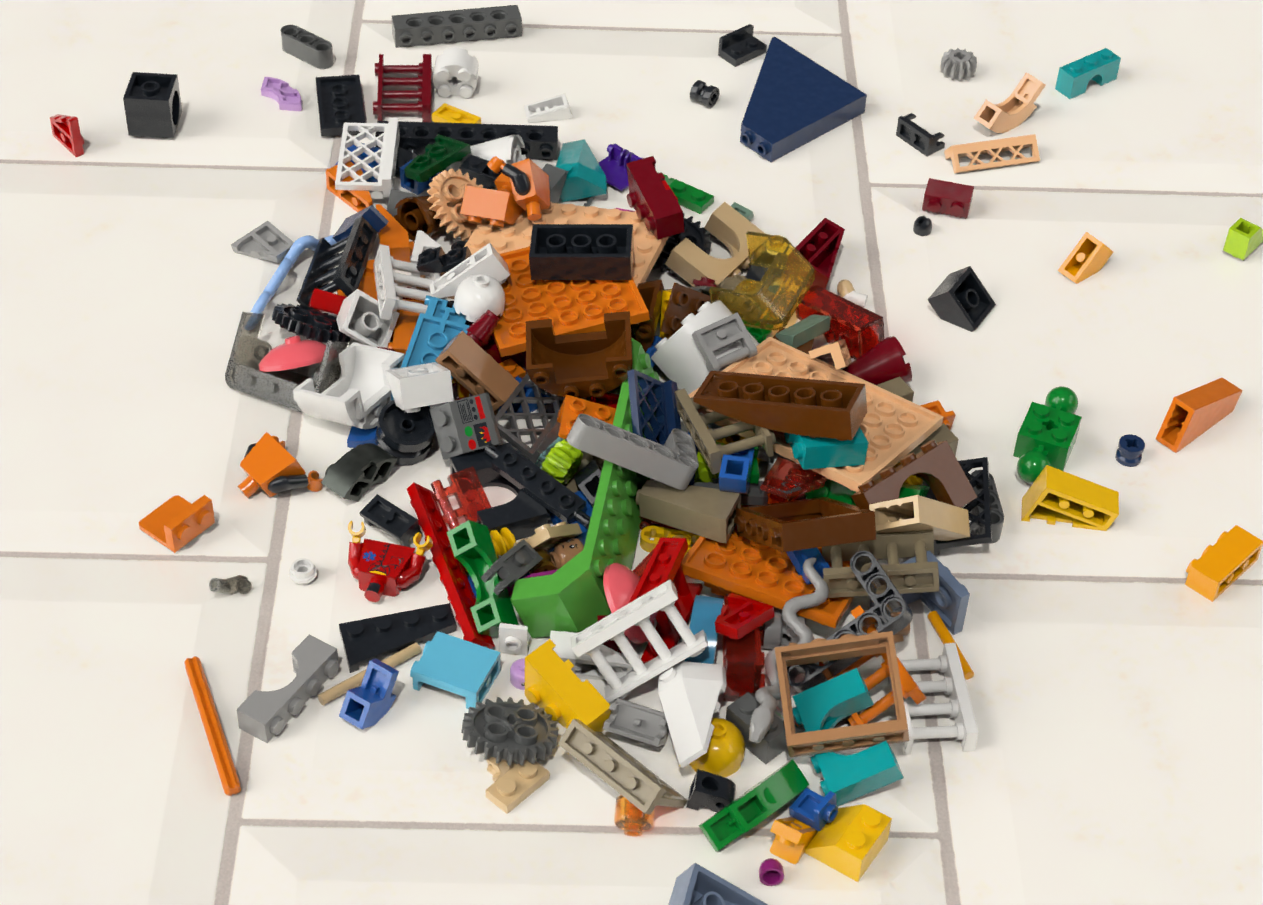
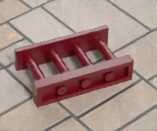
(423, 94)

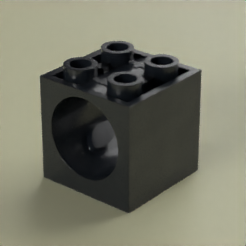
(152, 105)

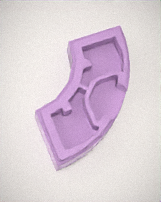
(279, 90)

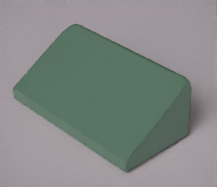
(804, 330)

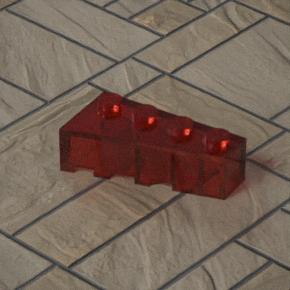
(848, 321)

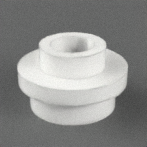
(302, 571)

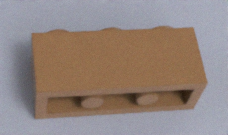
(477, 370)

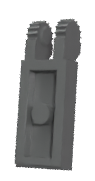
(513, 565)

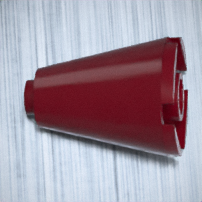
(882, 363)

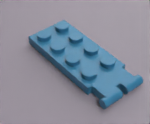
(433, 332)

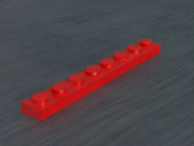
(450, 569)

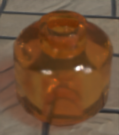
(630, 818)

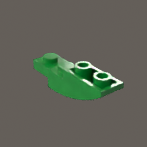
(754, 805)

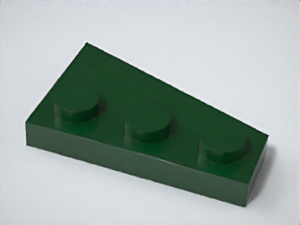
(436, 158)

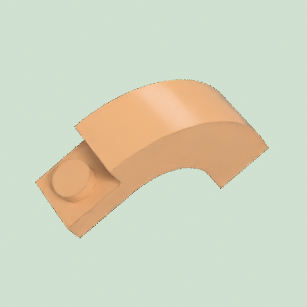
(1014, 109)

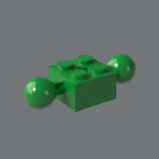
(1047, 434)

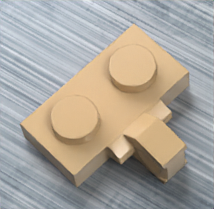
(514, 782)

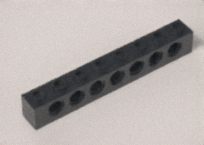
(539, 140)

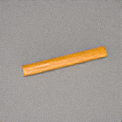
(946, 637)

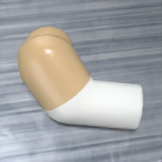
(848, 292)

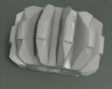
(958, 64)

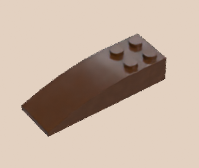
(787, 403)

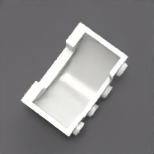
(680, 355)
(358, 394)

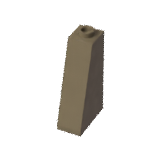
(694, 510)

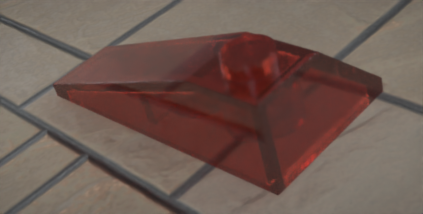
(789, 481)

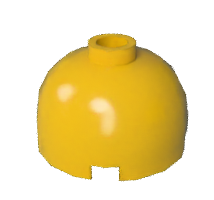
(724, 751)

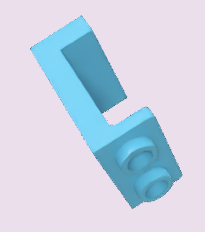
(457, 667)

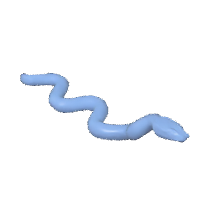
(295, 251)

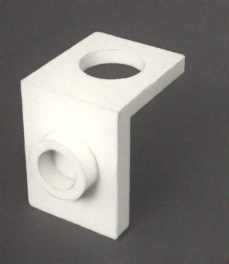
(514, 639)

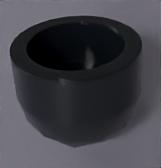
(922, 226)

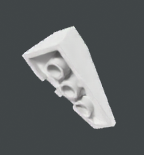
(689, 701)

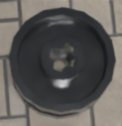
(405, 434)

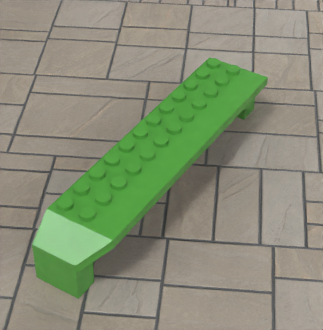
(576, 592)

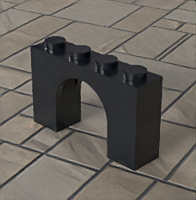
(519, 515)

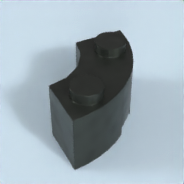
(359, 471)

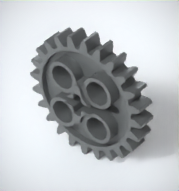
(509, 731)

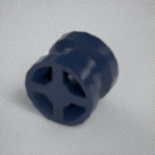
(1130, 450)

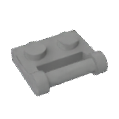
(723, 334)

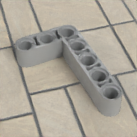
(667, 463)

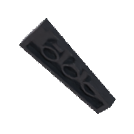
(393, 632)

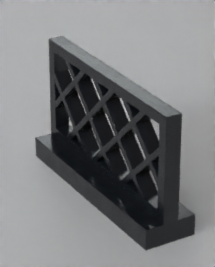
(967, 465)

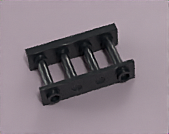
(350, 263)

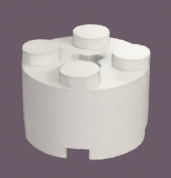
(455, 73)

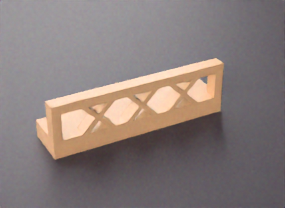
(989, 147)
(838, 351)

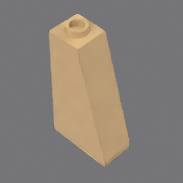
(921, 513)

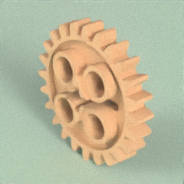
(448, 191)

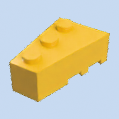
(1070, 500)
(560, 692)

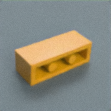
(1223, 562)

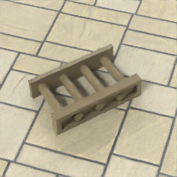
(706, 438)
(906, 577)

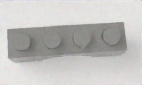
(268, 711)

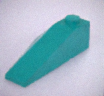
(584, 174)

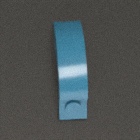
(703, 618)

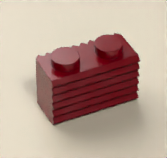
(948, 198)

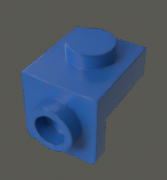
(814, 809)

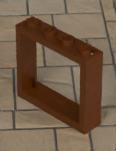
(805, 524)

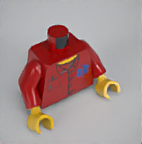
(385, 566)

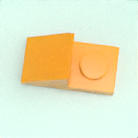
(791, 838)

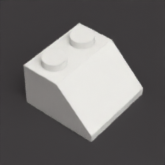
(361, 320)
(420, 386)

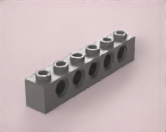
(456, 26)

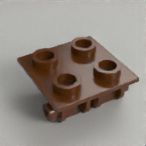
(681, 304)

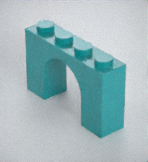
(828, 452)
(845, 774)

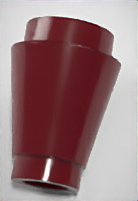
(483, 328)

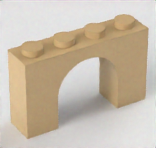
(730, 229)

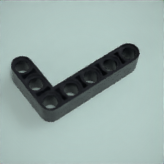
(878, 614)

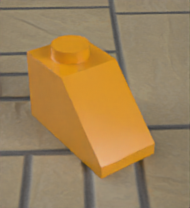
(1085, 259)

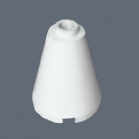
(504, 148)

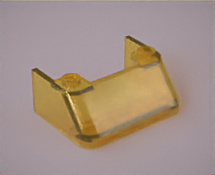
(777, 295)

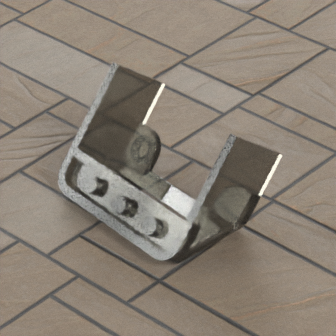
(274, 386)

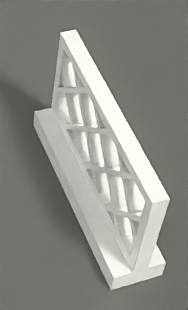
(385, 156)

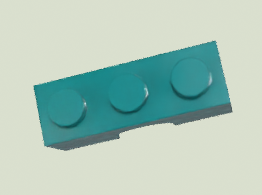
(1098, 66)

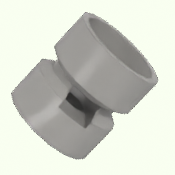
(778, 633)

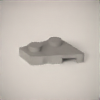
(264, 243)

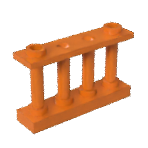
(908, 685)

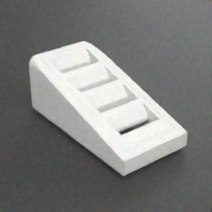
(548, 109)

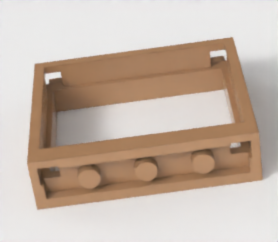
(850, 736)

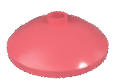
(293, 354)
(619, 587)

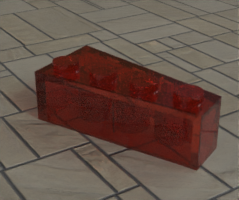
(743, 663)

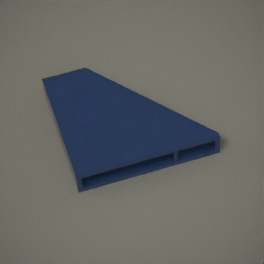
(795, 103)

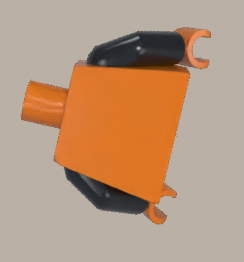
(528, 185)
(274, 469)

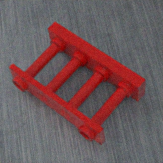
(663, 566)

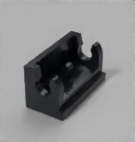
(917, 136)
(390, 519)

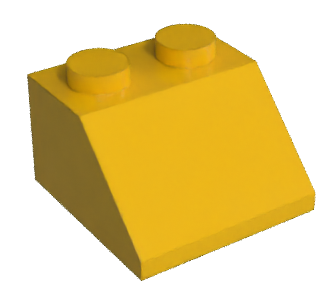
(851, 840)

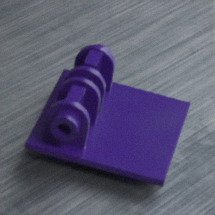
(615, 166)

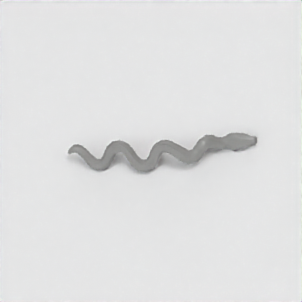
(766, 696)

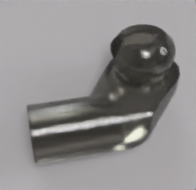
(231, 585)

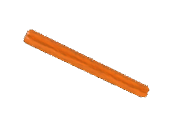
(212, 726)

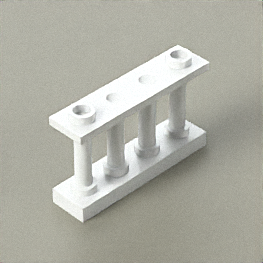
(389, 291)
(638, 614)
(958, 706)

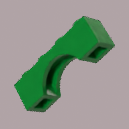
(475, 550)

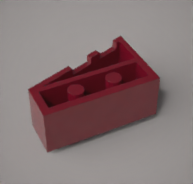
(651, 199)
(821, 249)

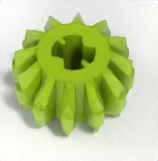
(562, 462)

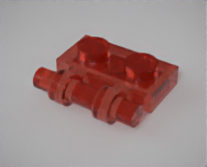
(468, 493)

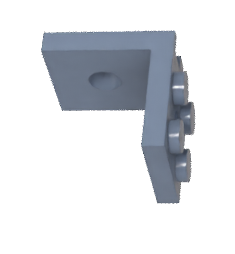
(949, 601)

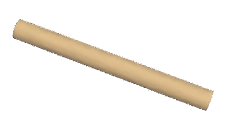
(356, 680)

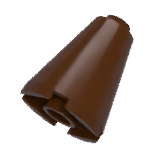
(415, 215)

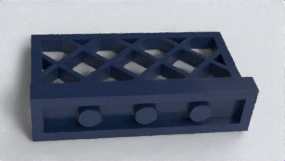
(663, 410)

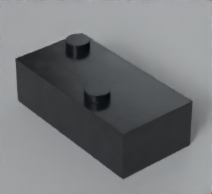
(581, 252)

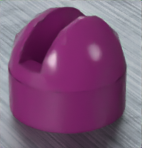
(771, 872)

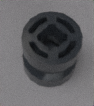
(706, 94)

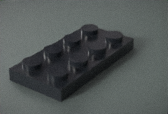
(339, 103)

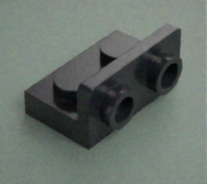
(740, 46)

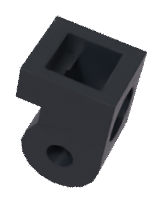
(710, 791)

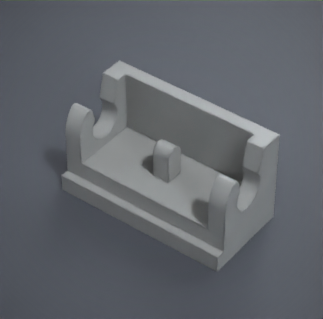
(637, 722)

